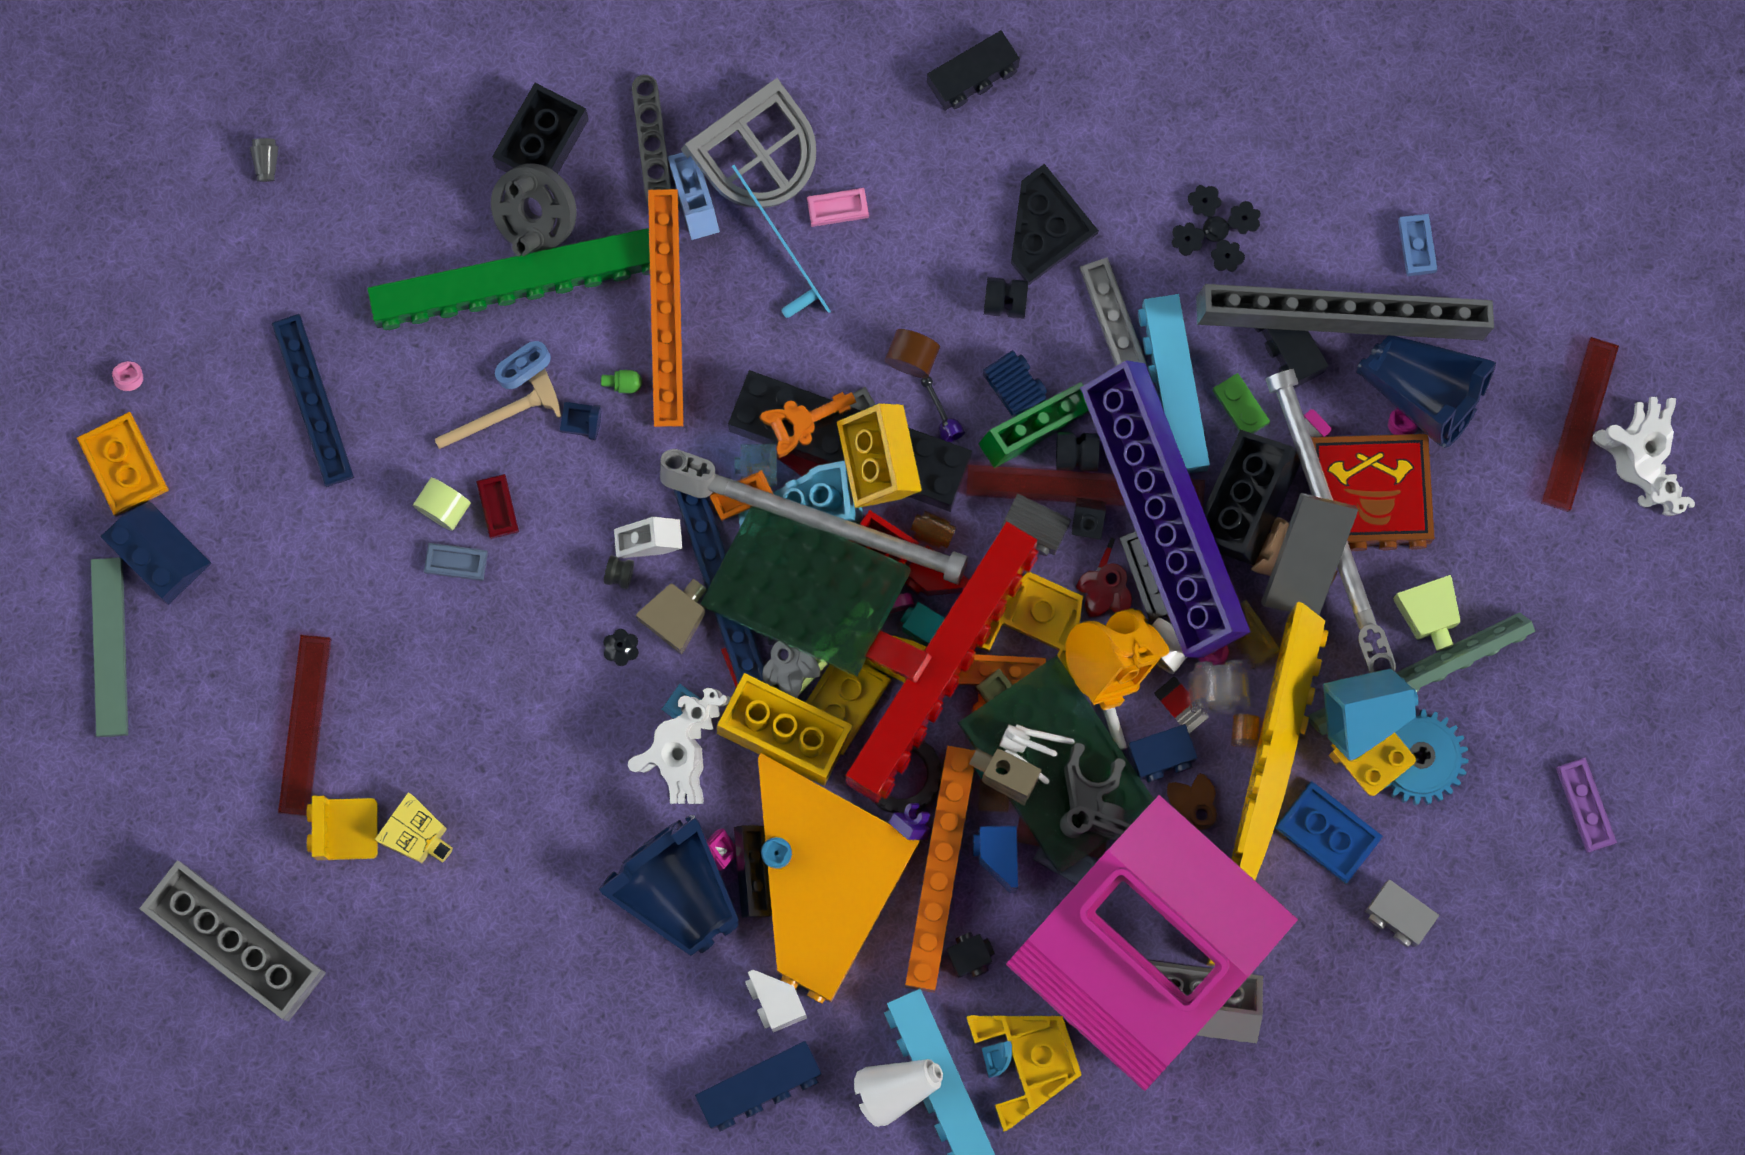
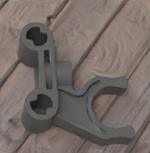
(1087, 802)

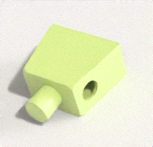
(1430, 610)

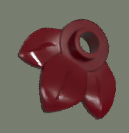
(1103, 595)

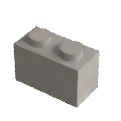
(1401, 914)

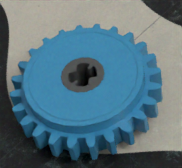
(1441, 761)

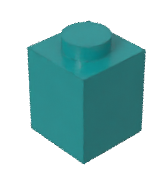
(921, 623)

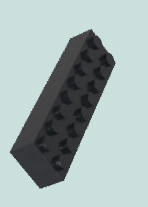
(938, 462)

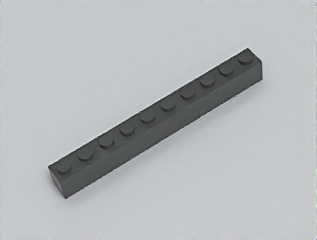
(1344, 312)

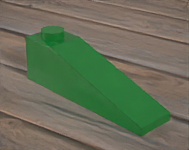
(1033, 426)

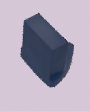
(581, 419)

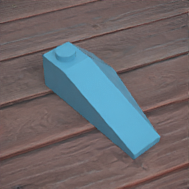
(823, 489)

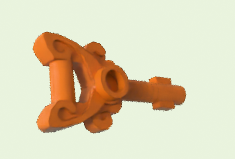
(802, 420)

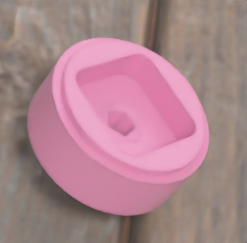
(127, 376)

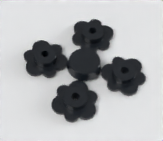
(1216, 228)

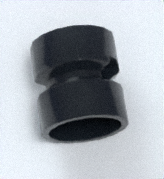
(995, 294)
(1077, 451)

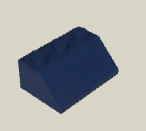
(156, 551)

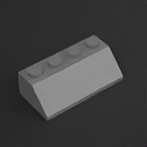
(1239, 1016)

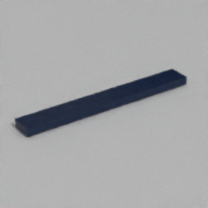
(709, 556)

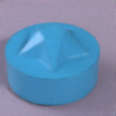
(776, 853)

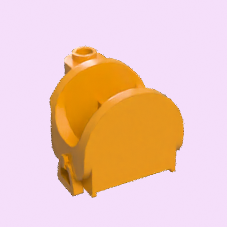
(1113, 657)

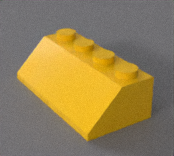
(784, 729)

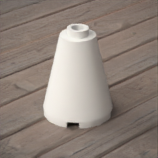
(895, 1088)

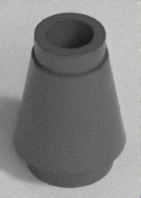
(264, 157)

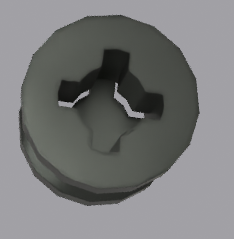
(618, 572)

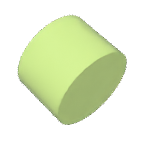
(441, 504)

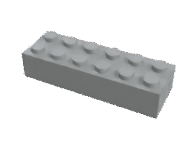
(232, 941)

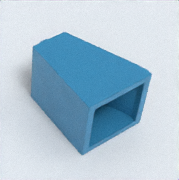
(1367, 710)

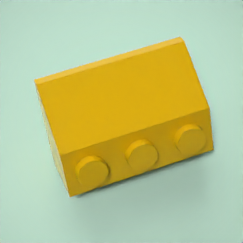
(879, 455)

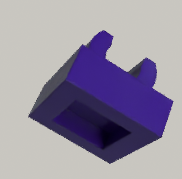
(910, 825)

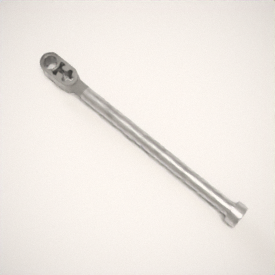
(1283, 384)
(698, 478)

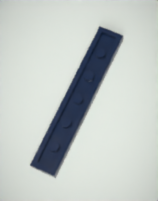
(312, 400)

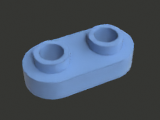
(522, 365)

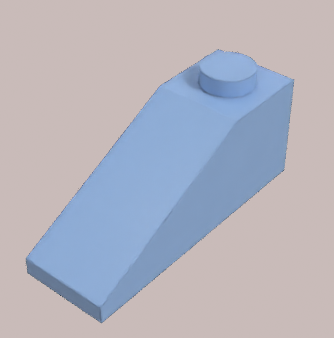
(693, 196)

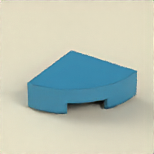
(997, 1058)

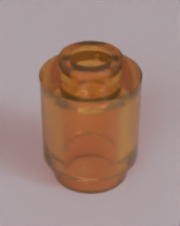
(933, 529)

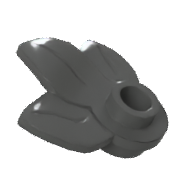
(789, 672)

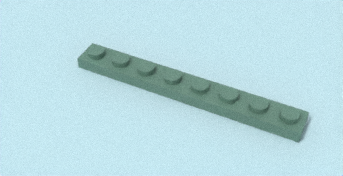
(1456, 657)

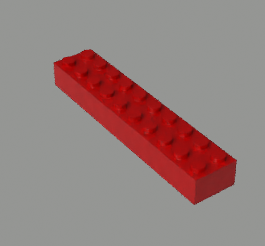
(951, 651)

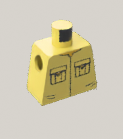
(414, 832)

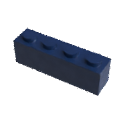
(759, 1085)

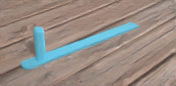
(808, 297)

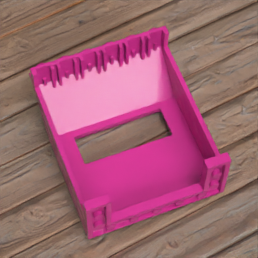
(1110, 986)

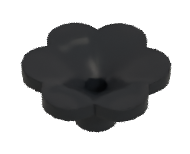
(626, 652)

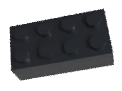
(1249, 494)

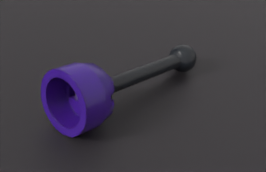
(950, 428)

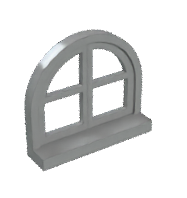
(737, 121)

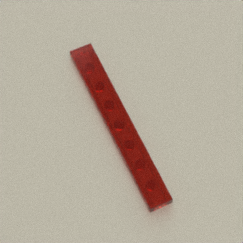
(1050, 485)

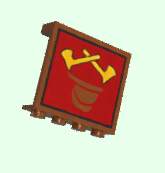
(1386, 482)

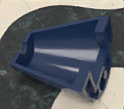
(1429, 384)
(675, 888)

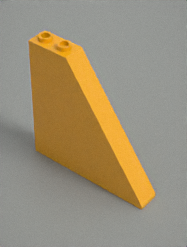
(835, 881)

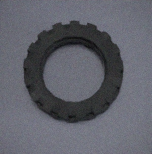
(931, 786)

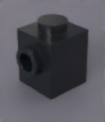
(970, 955)

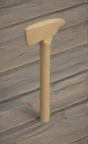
(541, 395)

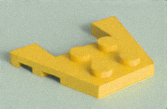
(1041, 612)
(1040, 1054)

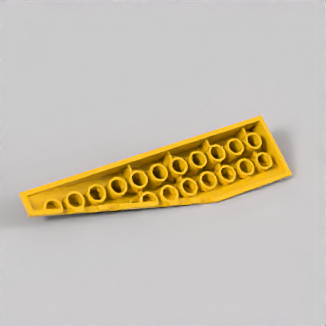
(1279, 735)

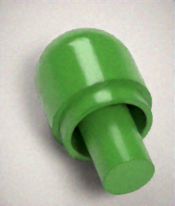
(623, 381)

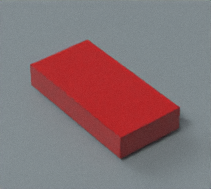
(898, 656)

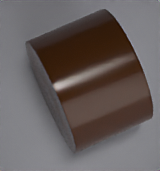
(912, 353)

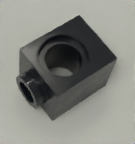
(1088, 518)

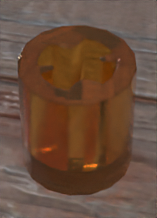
(1245, 731)

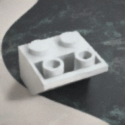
(778, 1000)

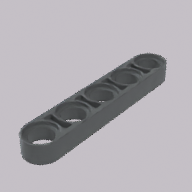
(646, 131)

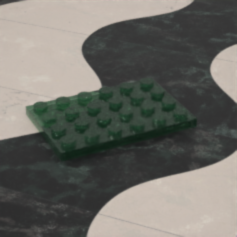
(806, 588)
(1054, 704)

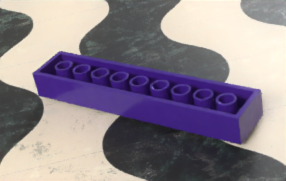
(1165, 510)

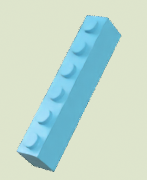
(1174, 376)
(950, 1102)

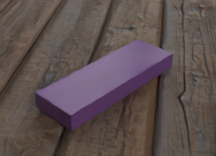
(1586, 805)

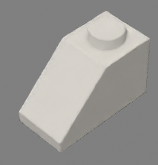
(648, 537)

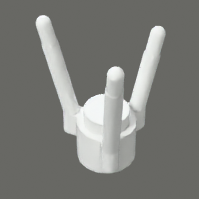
(1016, 740)

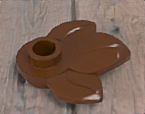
(1189, 800)

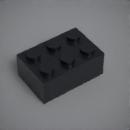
(541, 131)

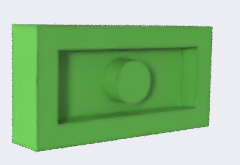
(1241, 404)

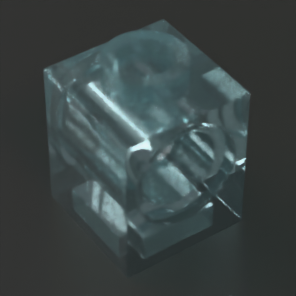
(756, 458)

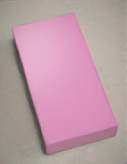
(837, 207)

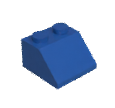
(998, 854)

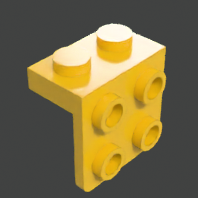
(1378, 765)
(343, 828)

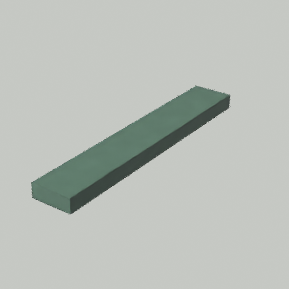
(109, 647)

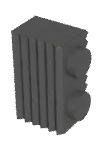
(1038, 522)

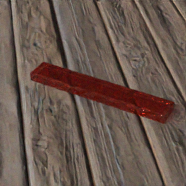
(1579, 424)
(304, 725)

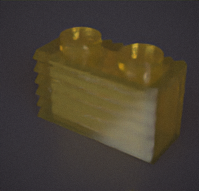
(1258, 645)

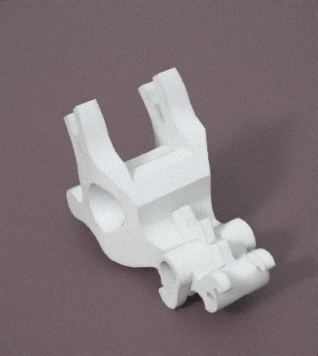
(1640, 454)
(676, 747)

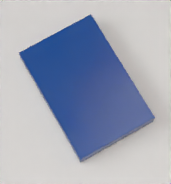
(1328, 832)

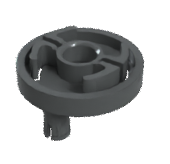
(517, 222)

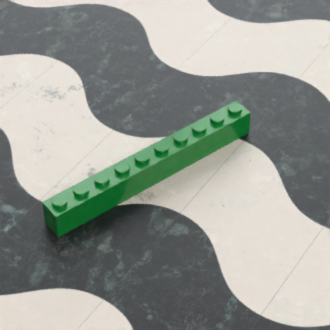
(510, 279)

